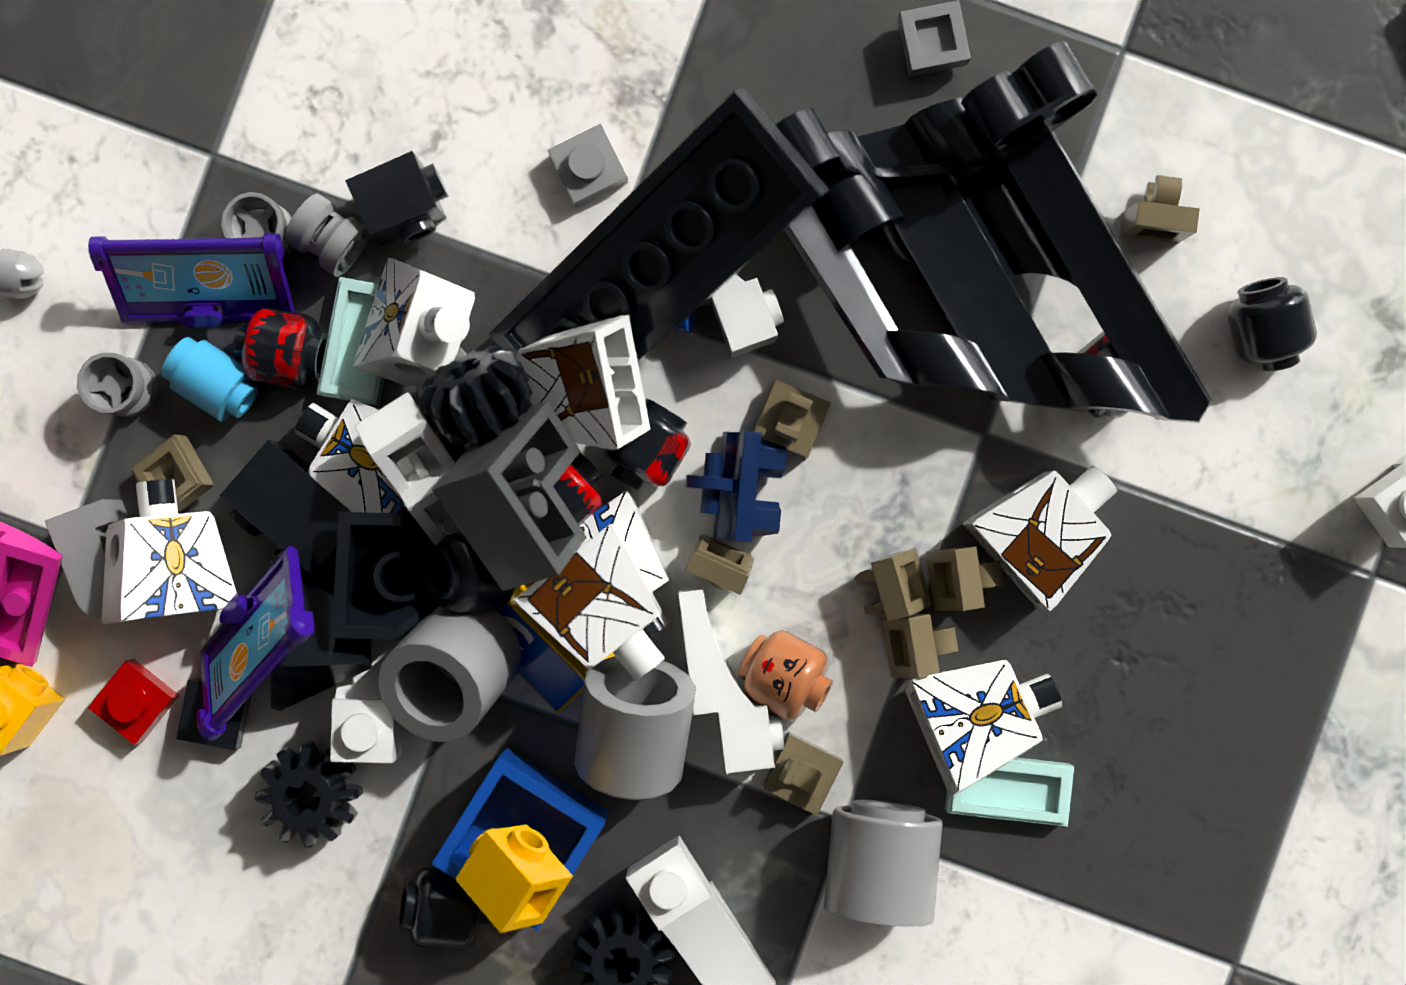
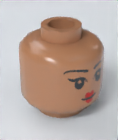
(785, 675)

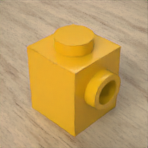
(25, 706)
(513, 877)

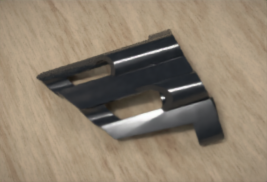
(971, 203)

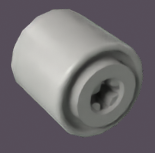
(449, 672)
(634, 731)
(883, 863)

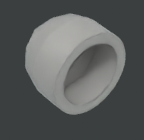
(19, 274)

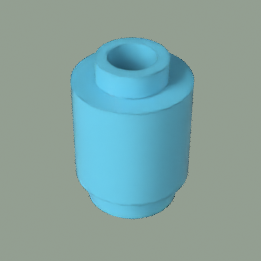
(209, 379)

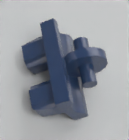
(731, 486)

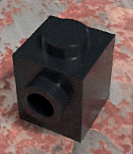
(399, 199)

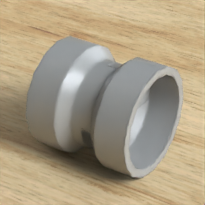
(251, 215)
(326, 234)
(103, 383)

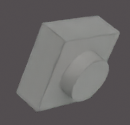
(934, 38)
(588, 165)

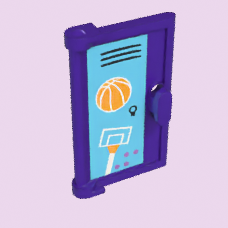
(189, 276)
(252, 642)

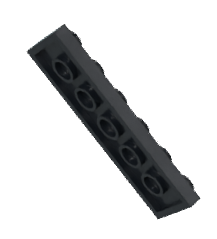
(676, 233)

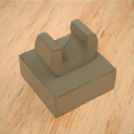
(1159, 213)
(792, 418)
(959, 578)
(899, 585)
(914, 646)
(803, 773)

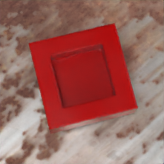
(133, 701)

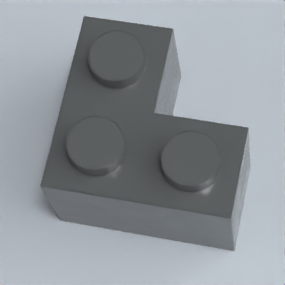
(507, 499)

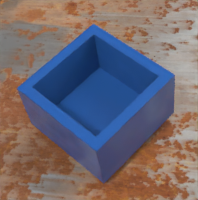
(524, 794)

